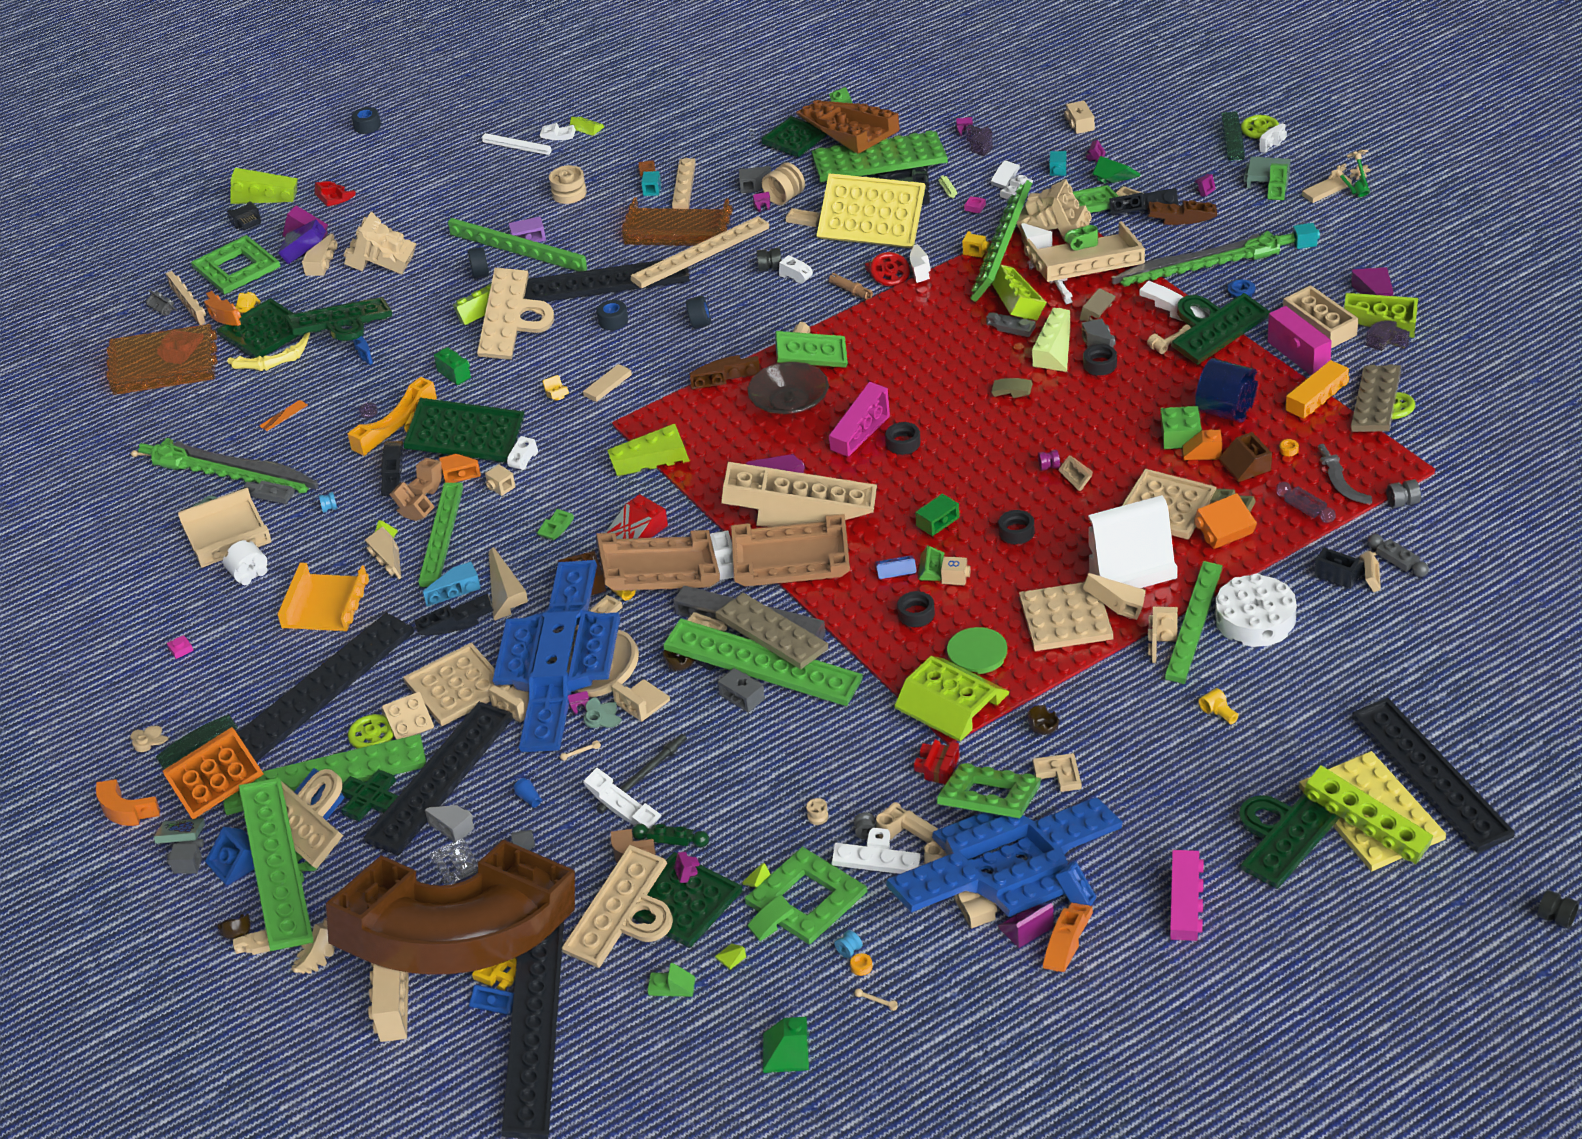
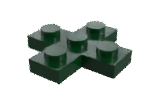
(368, 794)

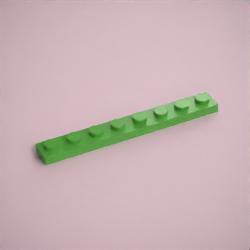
(441, 533)
(1193, 622)

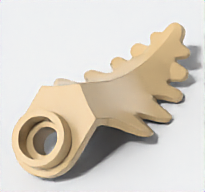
(314, 952)

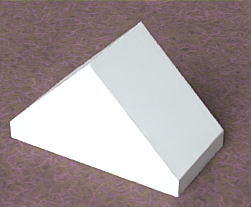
(1039, 237)

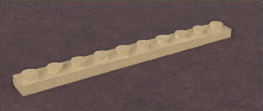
(699, 252)

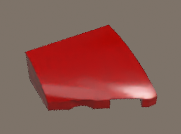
(331, 193)

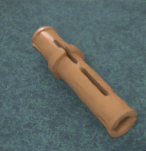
(855, 288)

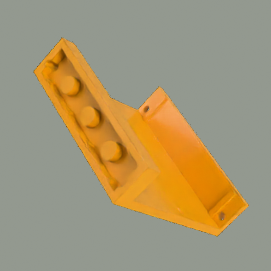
(322, 600)

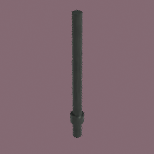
(668, 750)

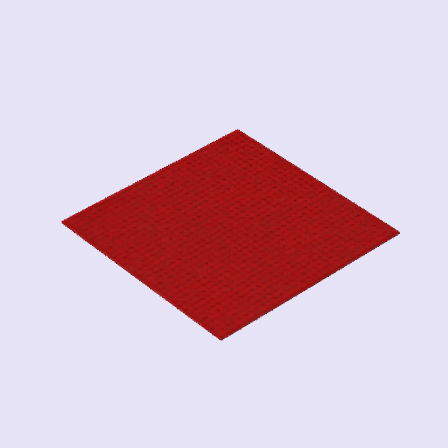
(983, 453)

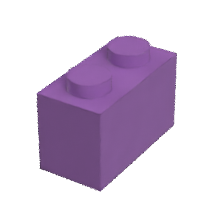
(528, 229)

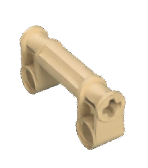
(898, 819)

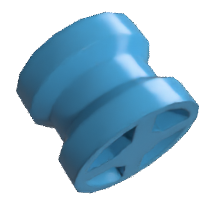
(327, 502)
(848, 944)

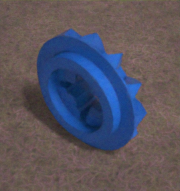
(1235, 288)

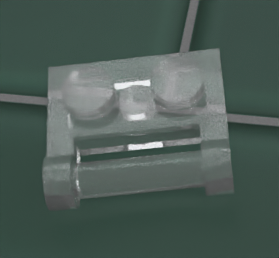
(461, 859)

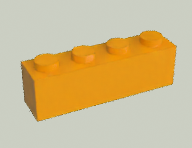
(1317, 389)

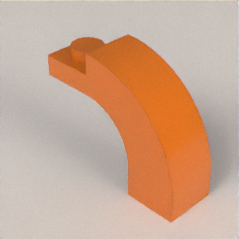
(122, 810)

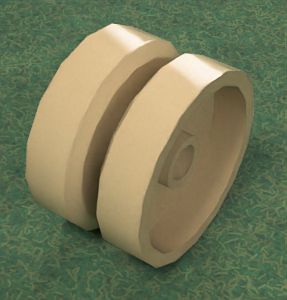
(567, 184)

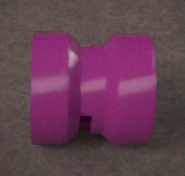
(1048, 460)

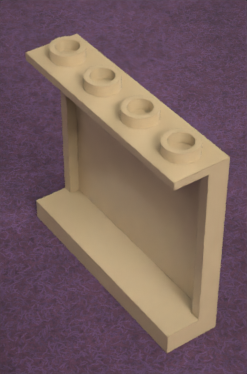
(220, 524)

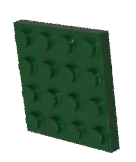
(261, 329)
(692, 903)

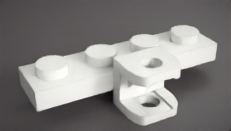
(876, 855)

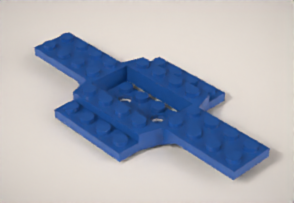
(531, 643)
(1014, 881)

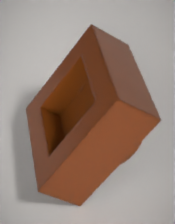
(646, 166)

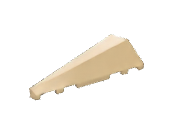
(505, 587)

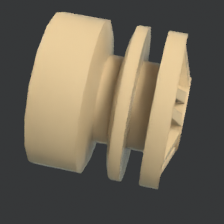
(783, 183)

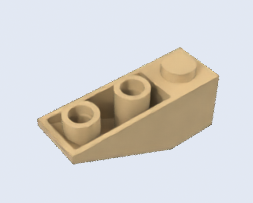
(318, 258)
(386, 550)
(1118, 596)

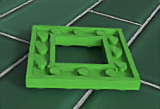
(262, 264)
(957, 792)
(809, 927)

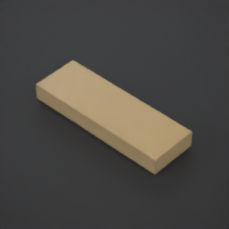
(1324, 189)
(607, 383)

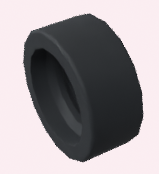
(1100, 351)
(903, 429)
(1016, 536)
(913, 599)

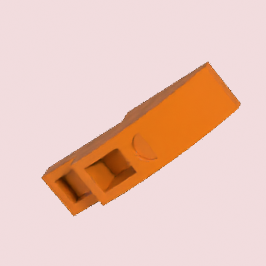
(222, 310)
(1066, 936)

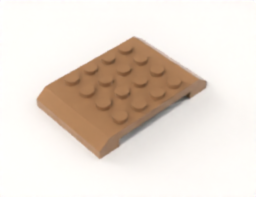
(790, 552)
(658, 562)

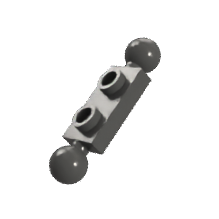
(1398, 555)

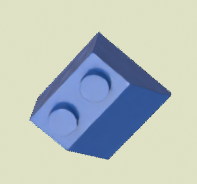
(231, 855)

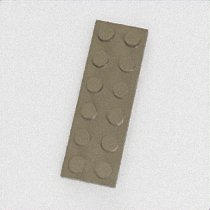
(1376, 398)
(772, 630)

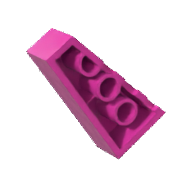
(861, 419)
(1185, 895)

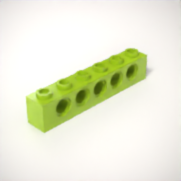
(1363, 804)

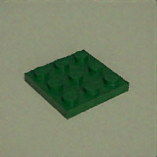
(793, 136)

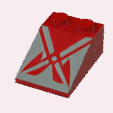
(639, 519)

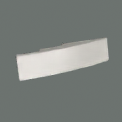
(1167, 299)

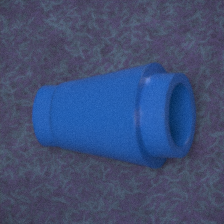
(526, 791)

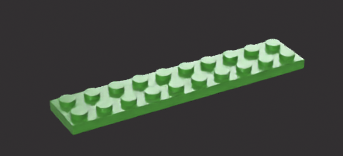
(1000, 240)
(758, 662)
(362, 763)
(275, 864)

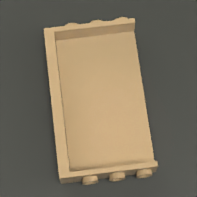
(1110, 253)

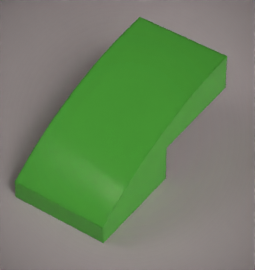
(1277, 181)
(556, 525)
(767, 919)

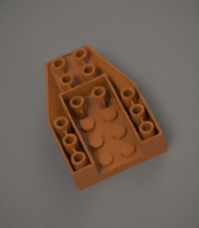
(851, 123)

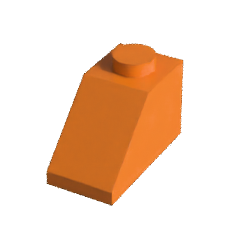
(1204, 445)
(459, 468)

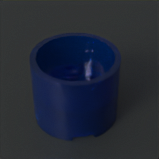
(1226, 390)

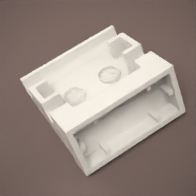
(1133, 543)

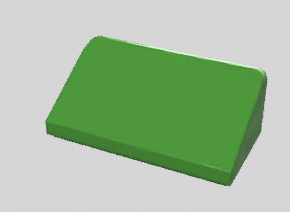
(931, 564)

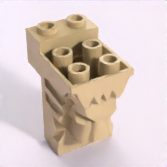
(1054, 209)
(380, 246)

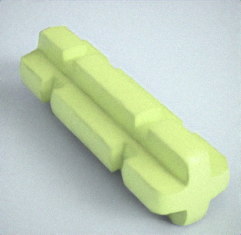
(947, 186)

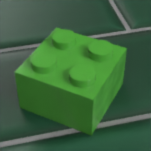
(1179, 425)

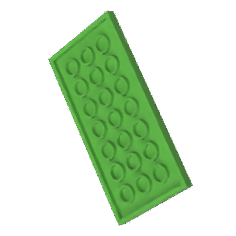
(885, 156)

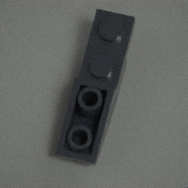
(1138, 202)
(391, 466)
(449, 620)

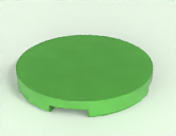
(977, 649)

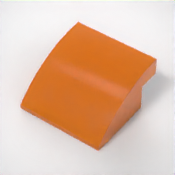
(212, 773)

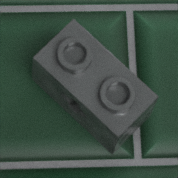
(741, 690)

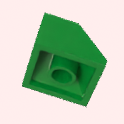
(1113, 171)
(786, 1046)

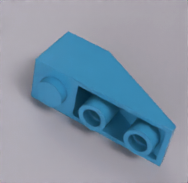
(454, 583)

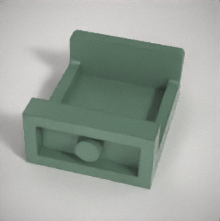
(1259, 169)

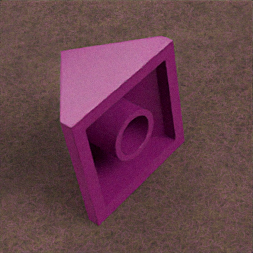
(1028, 924)

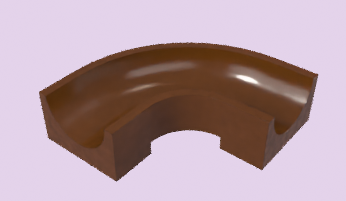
(455, 926)

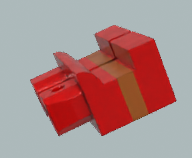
(939, 761)

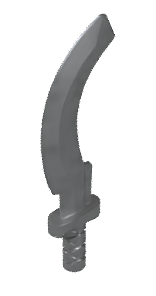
(1336, 476)

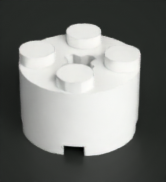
(245, 562)

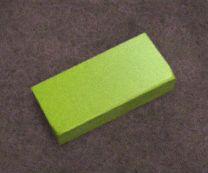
(585, 125)

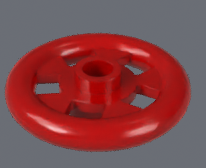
(890, 273)

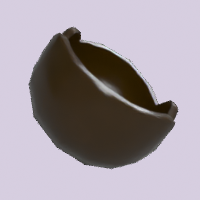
(676, 661)
(1042, 721)
(235, 928)

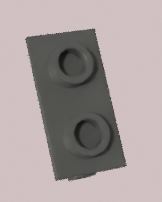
(160, 304)

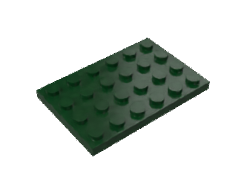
(464, 429)

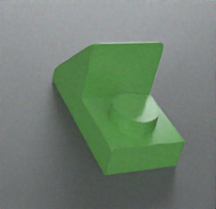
(675, 983)

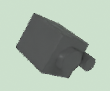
(185, 857)

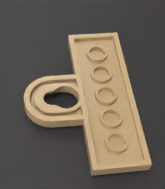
(504, 314)
(310, 832)
(615, 906)

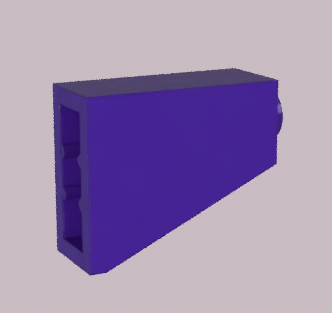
(301, 240)

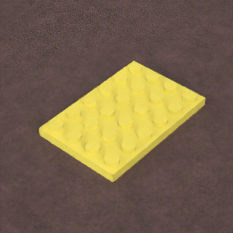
(871, 210)
(1377, 781)

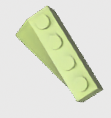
(1053, 342)

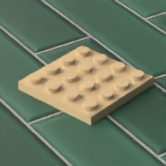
(1181, 496)
(1064, 617)
(454, 683)

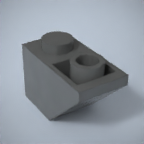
(751, 178)
(1097, 332)

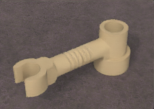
(1161, 344)

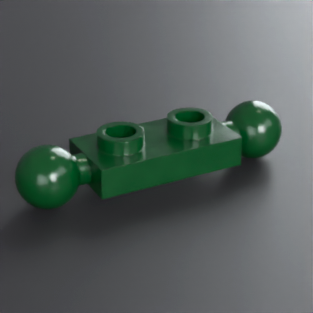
(670, 835)

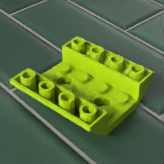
(942, 701)

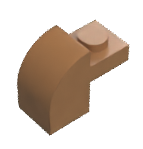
(428, 477)
(409, 505)
(623, 838)

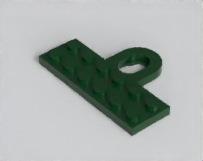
(334, 317)
(1219, 328)
(1288, 840)

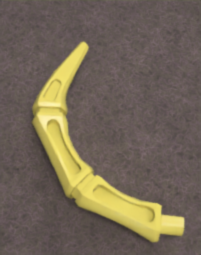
(268, 362)

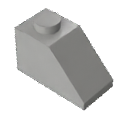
(450, 821)

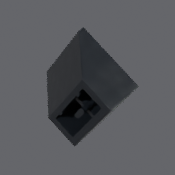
(1338, 568)

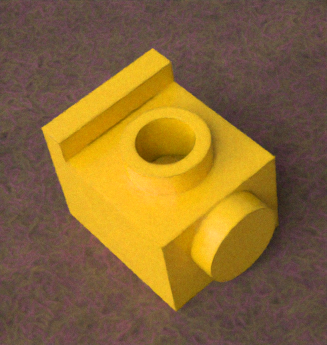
(974, 245)

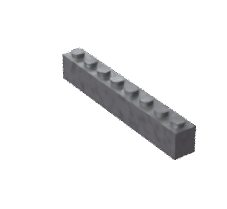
(707, 603)

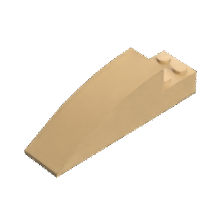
(794, 497)

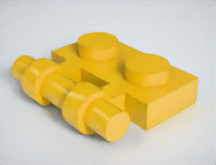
(491, 974)

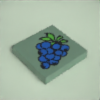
(179, 830)

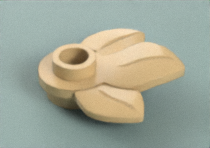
(145, 739)

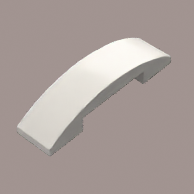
(618, 801)

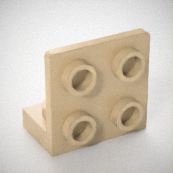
(1164, 628)
(510, 700)
(640, 700)
(408, 716)

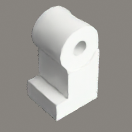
(795, 269)
(521, 454)

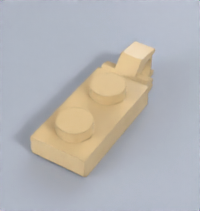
(252, 943)

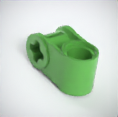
(1082, 238)

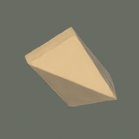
(1076, 472)

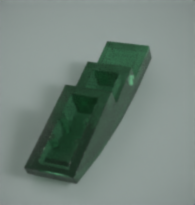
(1232, 136)
(194, 740)

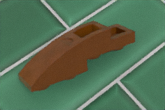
(1187, 213)
(719, 371)

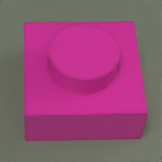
(975, 204)
(179, 646)

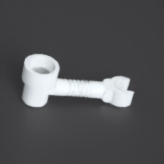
(1065, 293)

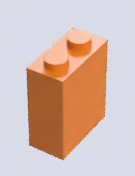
(1225, 521)

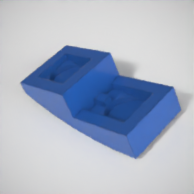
(363, 349)

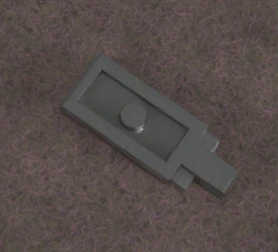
(1011, 324)
(270, 491)

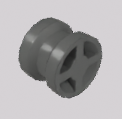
(864, 823)

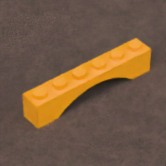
(368, 436)

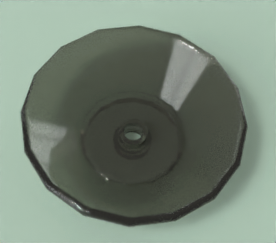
(788, 387)

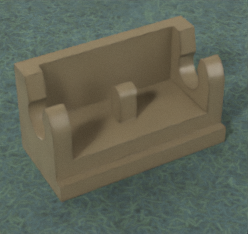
(1096, 305)

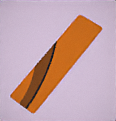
(283, 415)

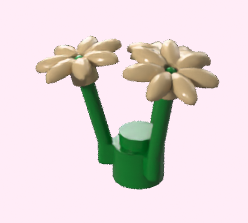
(1361, 187)

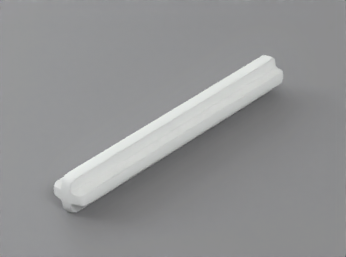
(516, 144)

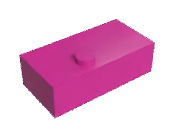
(1298, 340)

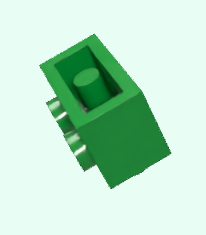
(452, 366)
(937, 514)

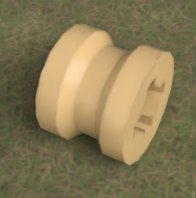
(817, 811)

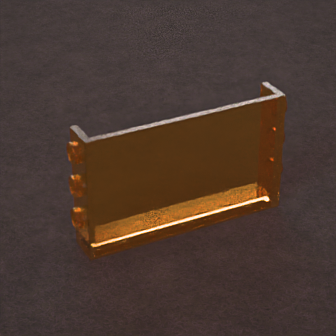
(673, 226)
(161, 359)

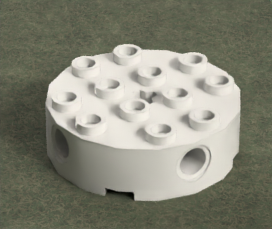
(1255, 610)

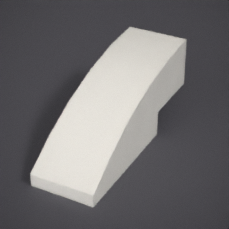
(919, 264)
(724, 553)

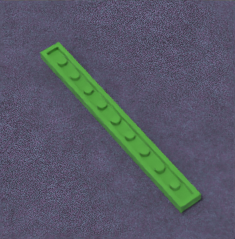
(517, 245)

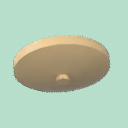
(622, 666)

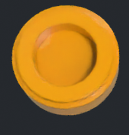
(1289, 447)
(861, 964)

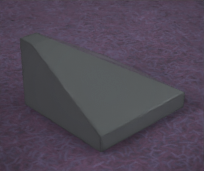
(523, 839)

